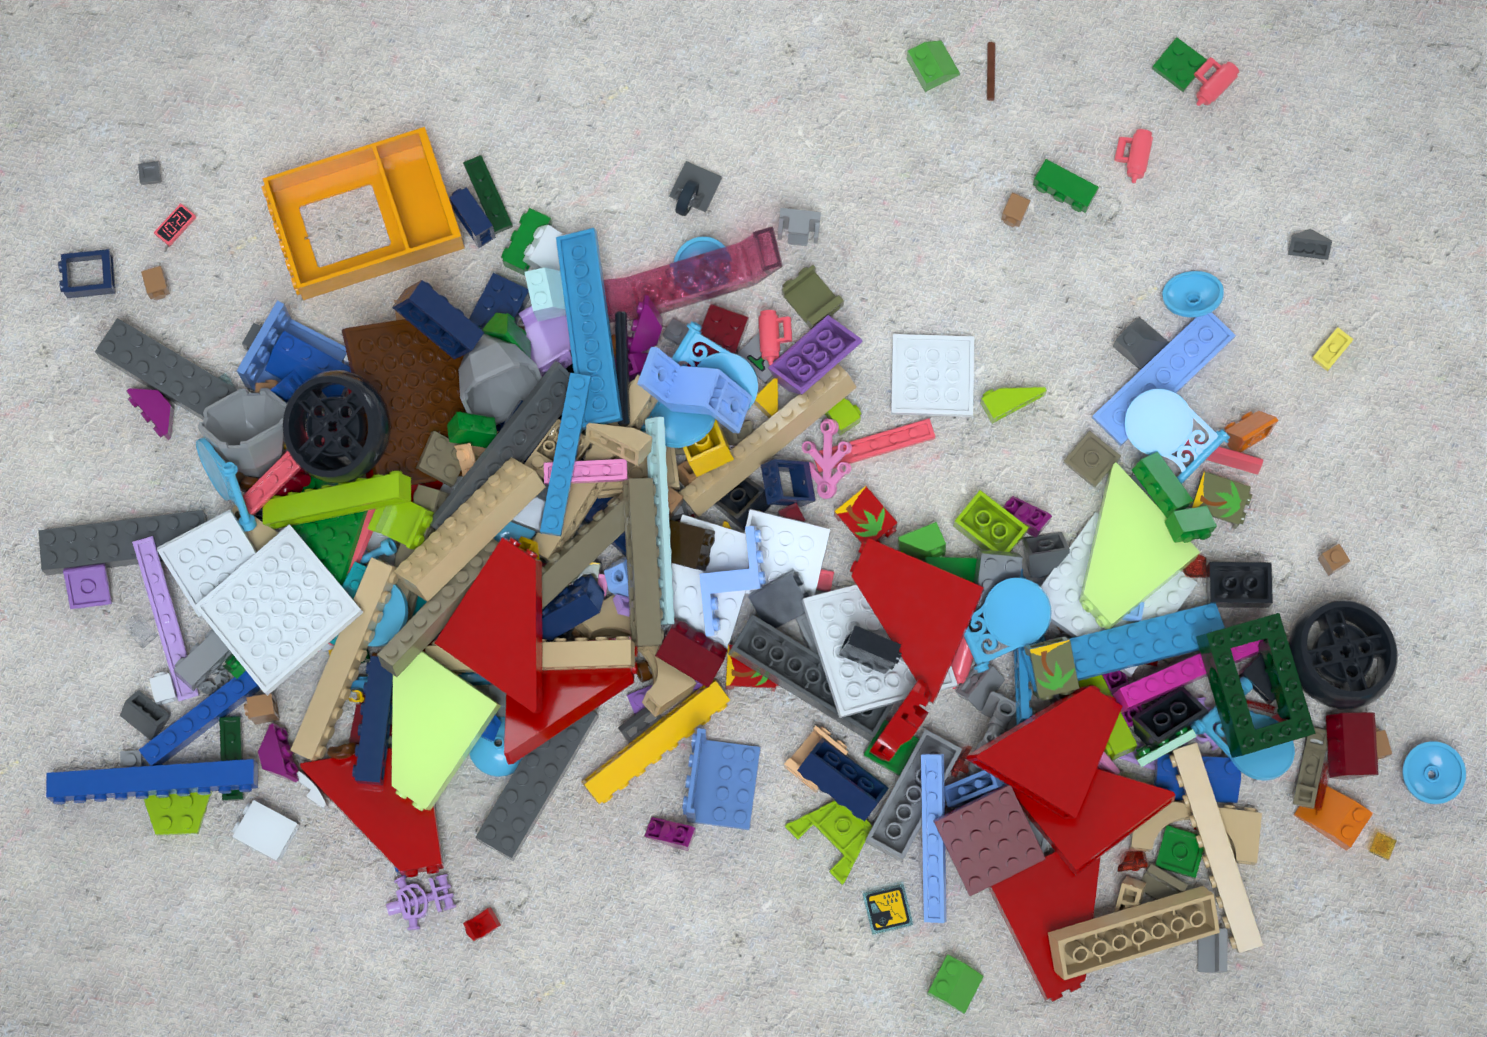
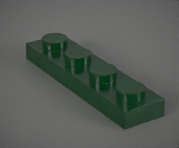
(487, 194)
(231, 748)

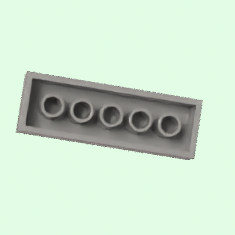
(902, 812)

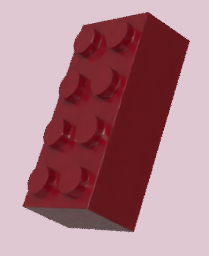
(723, 328)

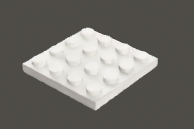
(932, 375)
(790, 547)
(207, 555)

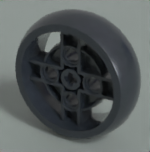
(362, 453)
(1378, 644)

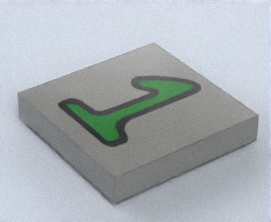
(752, 354)

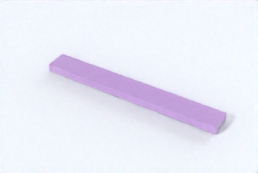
(163, 611)

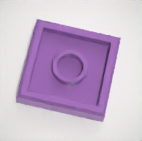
(87, 586)

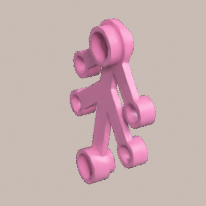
(827, 461)

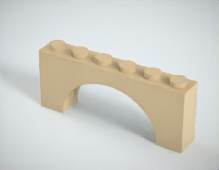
(668, 682)
(1240, 825)

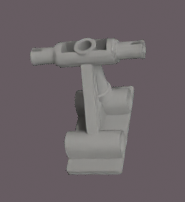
(1003, 718)

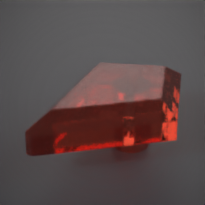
(1197, 568)
(959, 764)
(1133, 861)

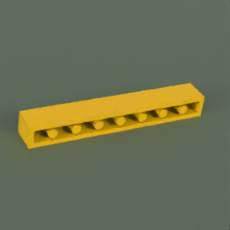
(655, 741)

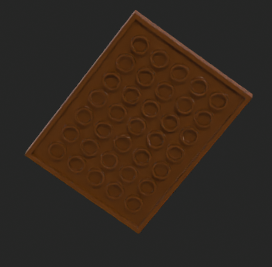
(416, 384)

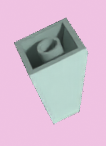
(546, 293)

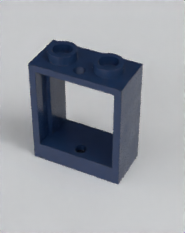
(472, 217)
(108, 285)
(799, 473)

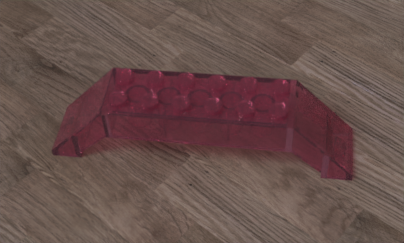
(697, 277)

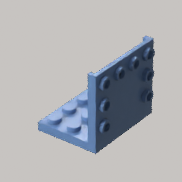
(256, 359)
(720, 783)

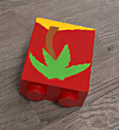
(866, 517)
(743, 676)

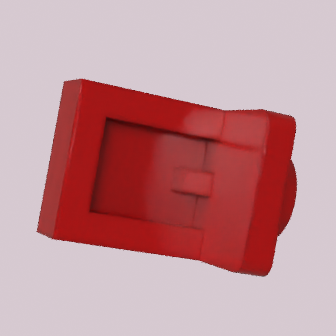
(481, 924)

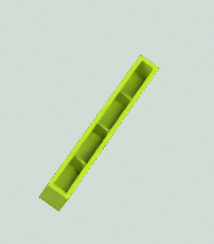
(337, 500)

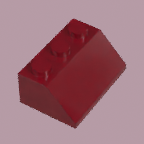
(691, 652)
(1352, 745)

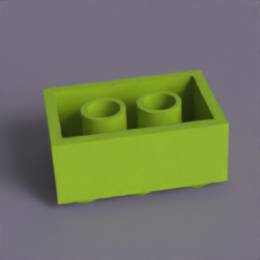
(990, 525)

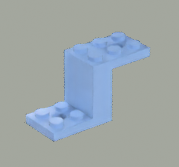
(694, 390)
(732, 581)

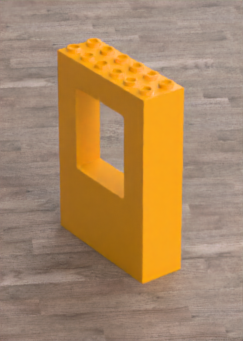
(408, 197)

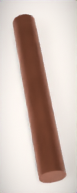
(991, 71)

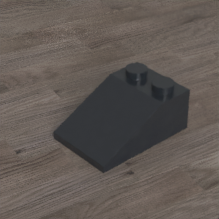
(740, 500)

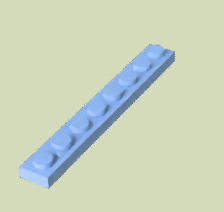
(933, 847)

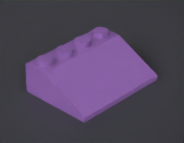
(814, 355)

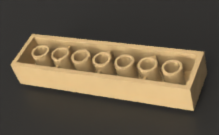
(469, 529)
(1133, 932)

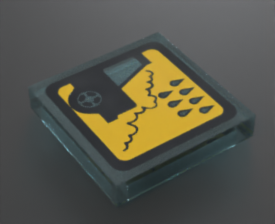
(887, 909)

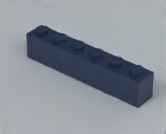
(375, 725)

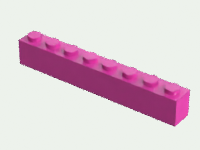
(1173, 678)

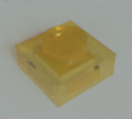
(1382, 846)

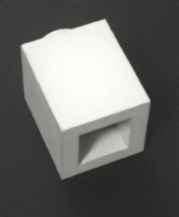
(163, 688)

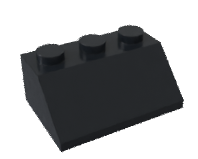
(1167, 716)

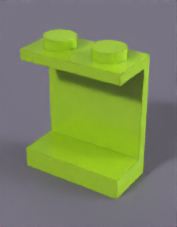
(402, 523)

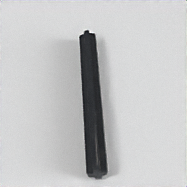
(622, 365)

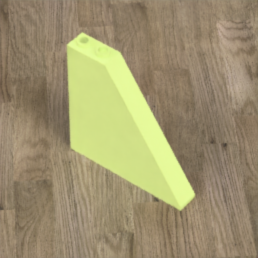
(1129, 552)
(433, 728)

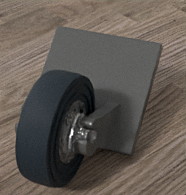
(694, 188)

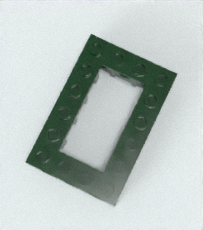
(1229, 694)

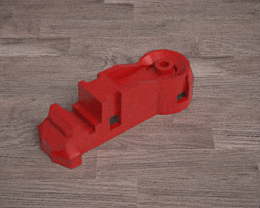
(904, 722)

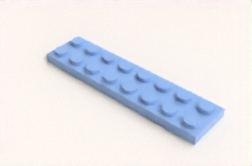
(1167, 370)

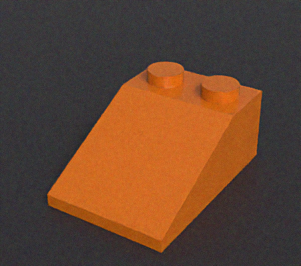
(1250, 430)
(1338, 820)

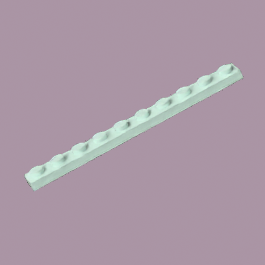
(658, 471)

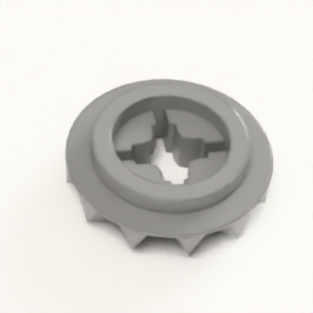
(220, 680)

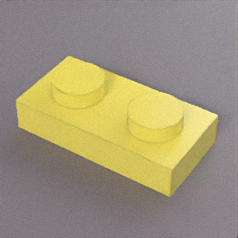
(1332, 349)

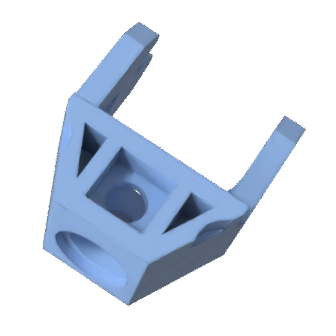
(617, 577)

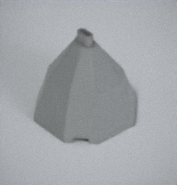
(496, 378)
(246, 430)

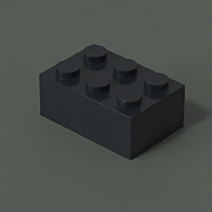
(1239, 584)

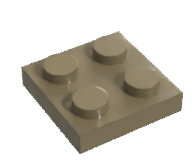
(440, 459)
(1092, 459)

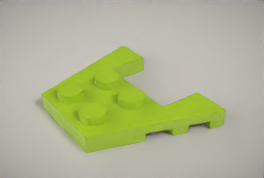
(177, 813)
(840, 829)

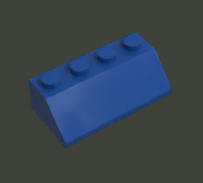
(305, 359)
(1221, 771)

